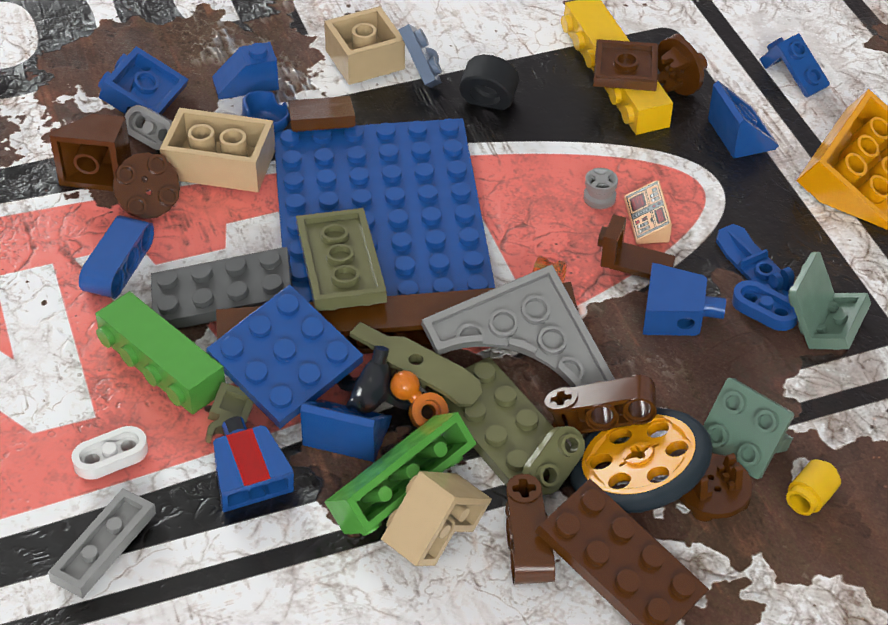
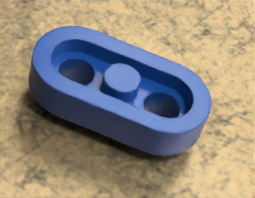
(764, 305)

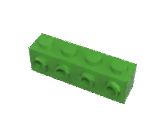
(160, 352)
(382, 486)

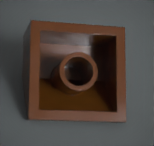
(90, 151)

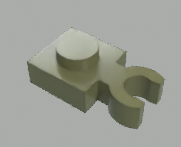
(228, 403)

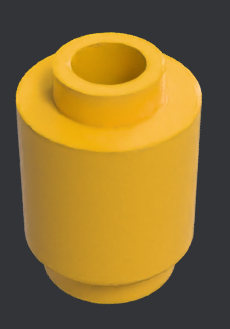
(813, 487)

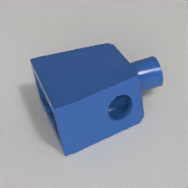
(678, 302)

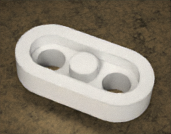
(109, 452)

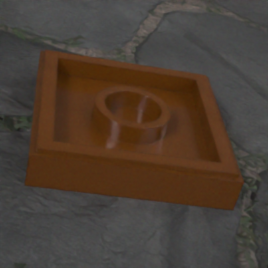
(626, 65)
(321, 113)

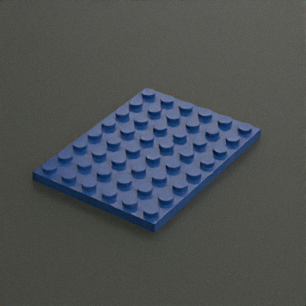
(414, 193)

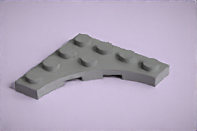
(528, 318)

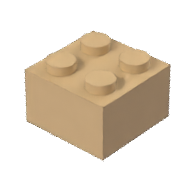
(364, 45)

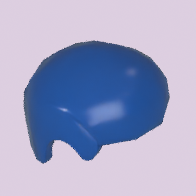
(264, 106)

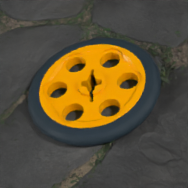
(645, 458)

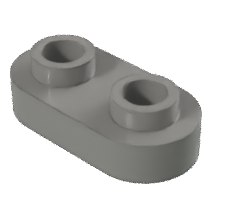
(152, 131)

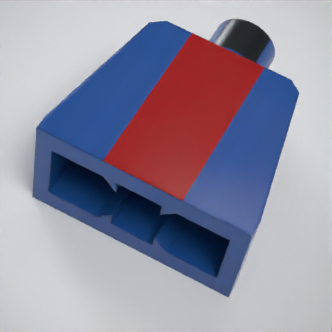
(249, 465)

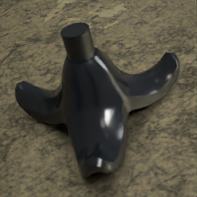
(372, 385)

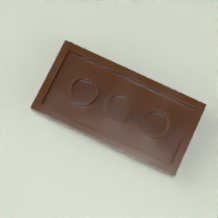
(620, 558)

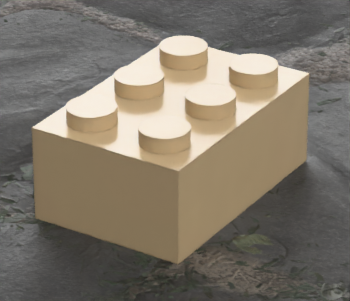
(219, 149)

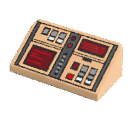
(649, 214)

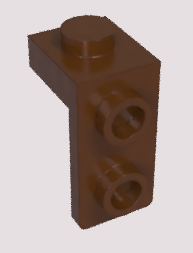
(625, 256)

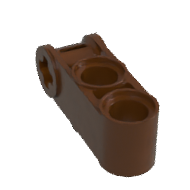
(604, 404)
(530, 555)

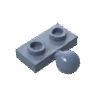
(424, 58)

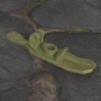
(433, 370)

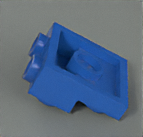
(141, 81)

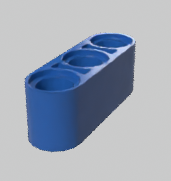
(116, 257)

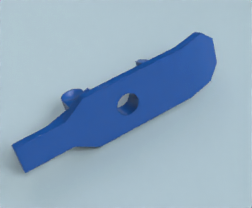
(752, 261)

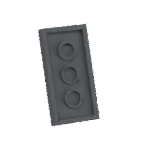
(194, 292)

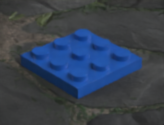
(285, 355)

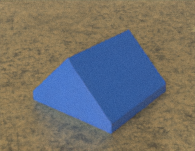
(738, 124)
(341, 430)

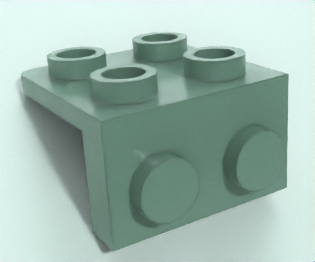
(825, 317)

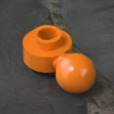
(406, 386)

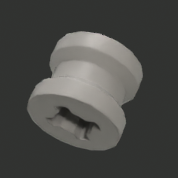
(600, 188)

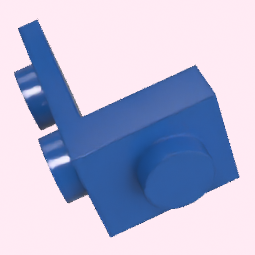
(799, 63)

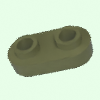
(555, 458)

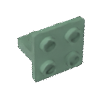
(748, 426)

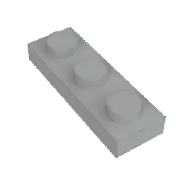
(102, 543)

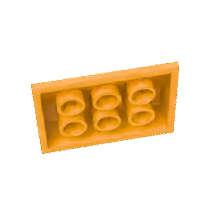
(853, 163)

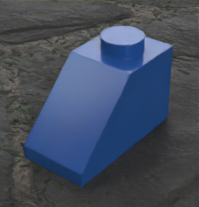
(247, 71)

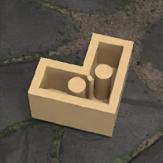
(431, 513)

